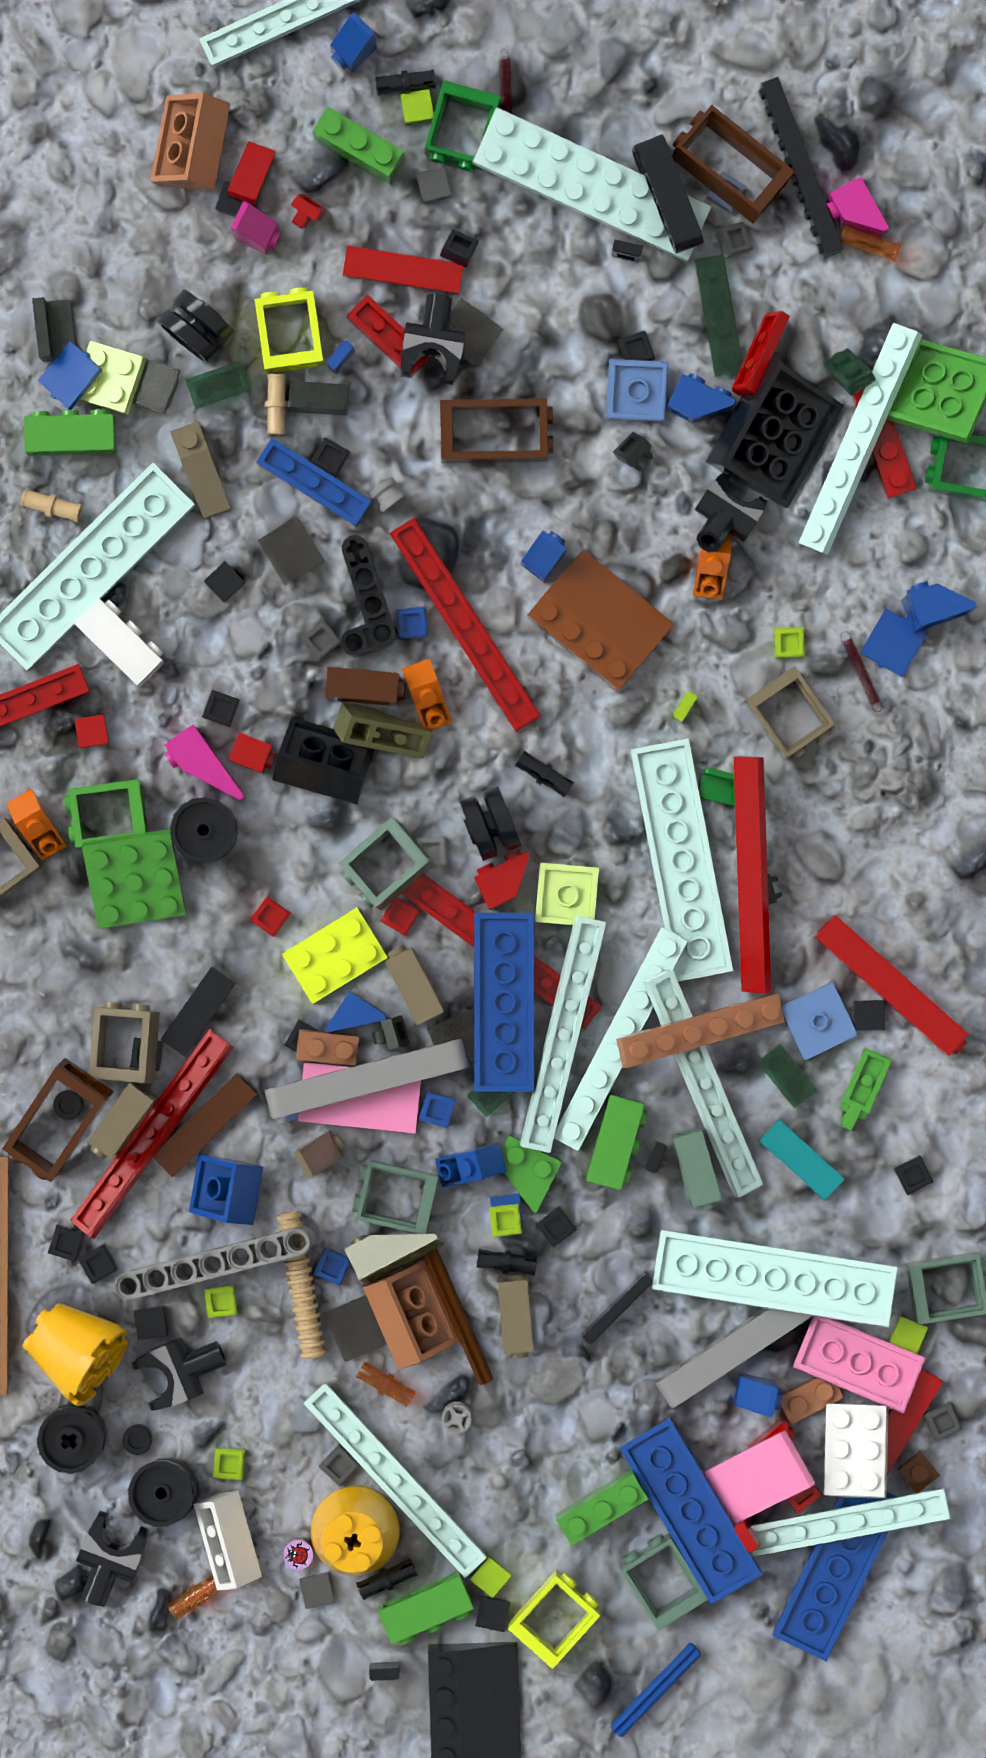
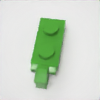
(863, 1087)

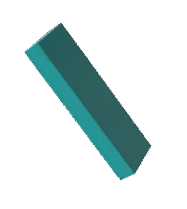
(801, 1159)

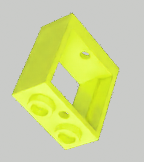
(290, 361)
(535, 1641)

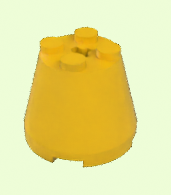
(76, 1350)
(360, 1512)

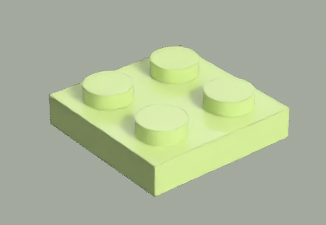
(117, 381)
(565, 893)

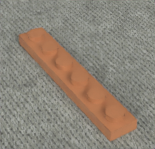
(700, 1030)

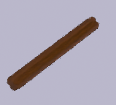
(458, 1317)

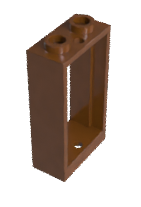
(748, 147)
(446, 424)
(82, 1084)

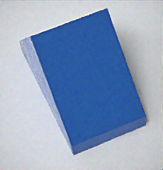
(354, 1012)

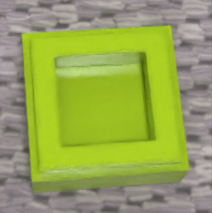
(417, 107)
(789, 642)
(684, 706)
(505, 1220)
(221, 1301)
(908, 1334)
(229, 1463)
(490, 1576)

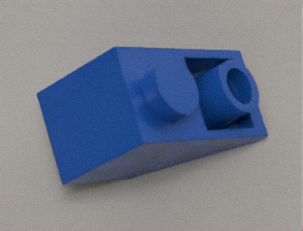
(697, 401)
(544, 555)
(470, 1165)
(757, 1394)

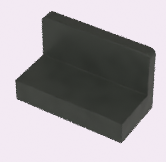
(53, 326)
(318, 398)

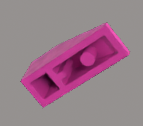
(196, 757)

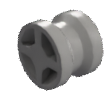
(387, 495)
(459, 1422)

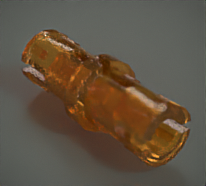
(870, 243)
(385, 1384)
(194, 1597)

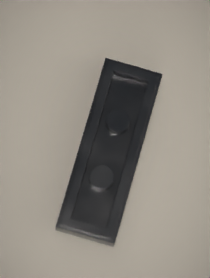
(198, 1011)
(616, 1308)

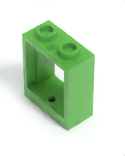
(136, 801)

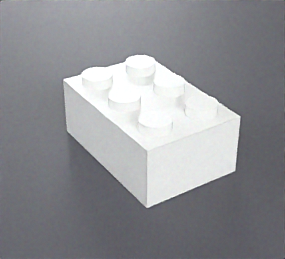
(856, 1451)

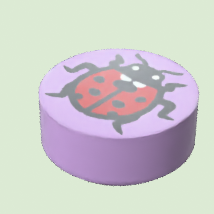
(298, 1554)

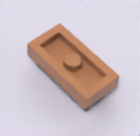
(327, 1047)
(809, 1398)

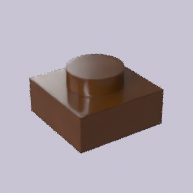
(918, 1472)

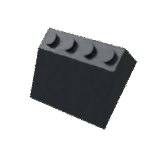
(775, 434)
(474, 1700)

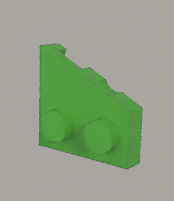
(529, 1171)

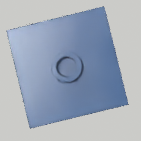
(637, 390)
(818, 1021)

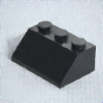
(319, 762)

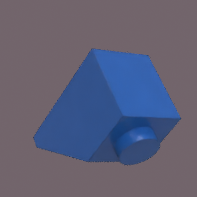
(353, 44)

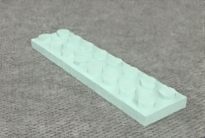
(576, 179)
(92, 565)
(681, 857)
(775, 1278)

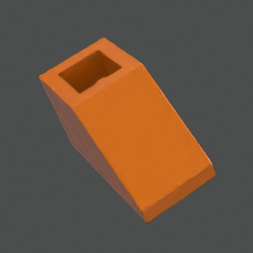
(712, 571)
(427, 694)
(36, 824)

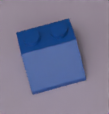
(934, 605)
(226, 1189)

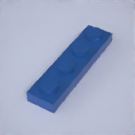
(313, 482)

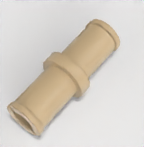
(276, 404)
(51, 505)

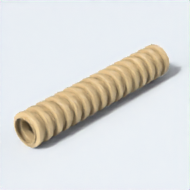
(302, 1292)

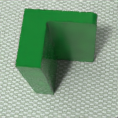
(717, 786)

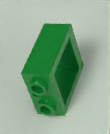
(464, 96)
(934, 472)

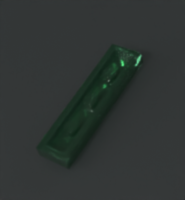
(718, 315)

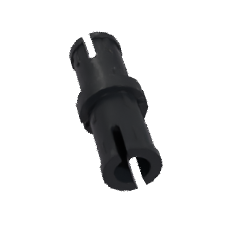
(405, 82)
(544, 774)
(506, 1262)
(386, 1579)

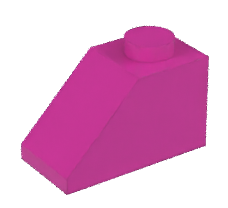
(856, 208)
(255, 229)

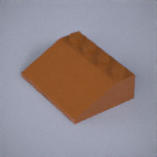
(600, 620)

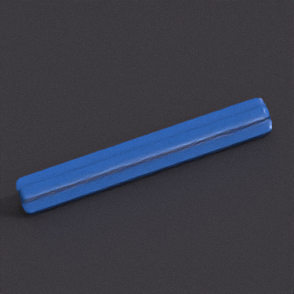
(656, 1690)

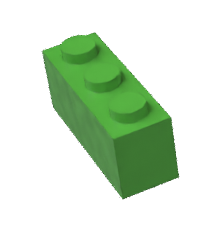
(358, 145)
(70, 433)
(616, 1142)
(601, 1507)
(426, 1608)

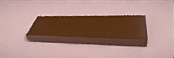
(205, 1124)

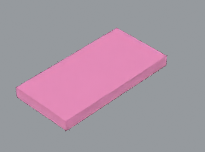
(384, 1110)
(859, 1363)
(759, 1477)

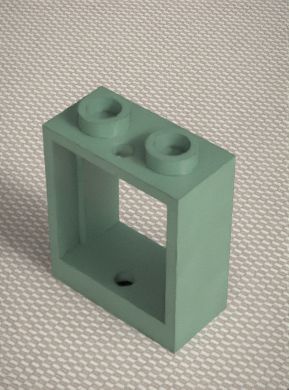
(408, 843)
(696, 1168)
(361, 1201)
(918, 1294)
(677, 1607)

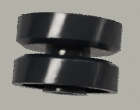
(198, 323)
(203, 812)
(490, 823)
(69, 1455)
(146, 1497)

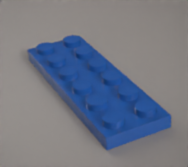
(503, 1002)
(690, 1510)
(828, 1588)

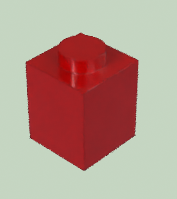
(252, 753)

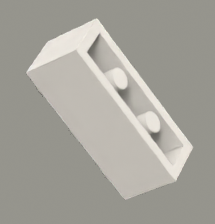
(120, 641)
(227, 1540)

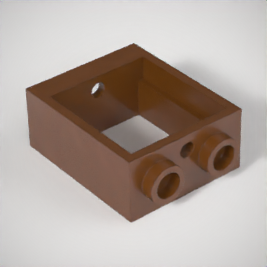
(364, 686)

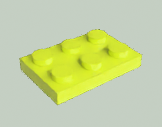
(334, 955)

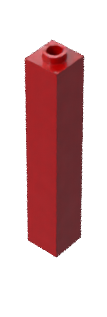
(892, 986)

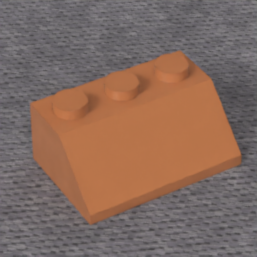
(190, 141)
(411, 1314)

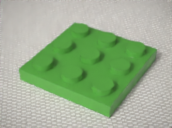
(942, 392)
(134, 878)

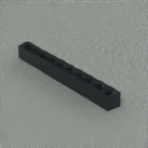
(797, 159)

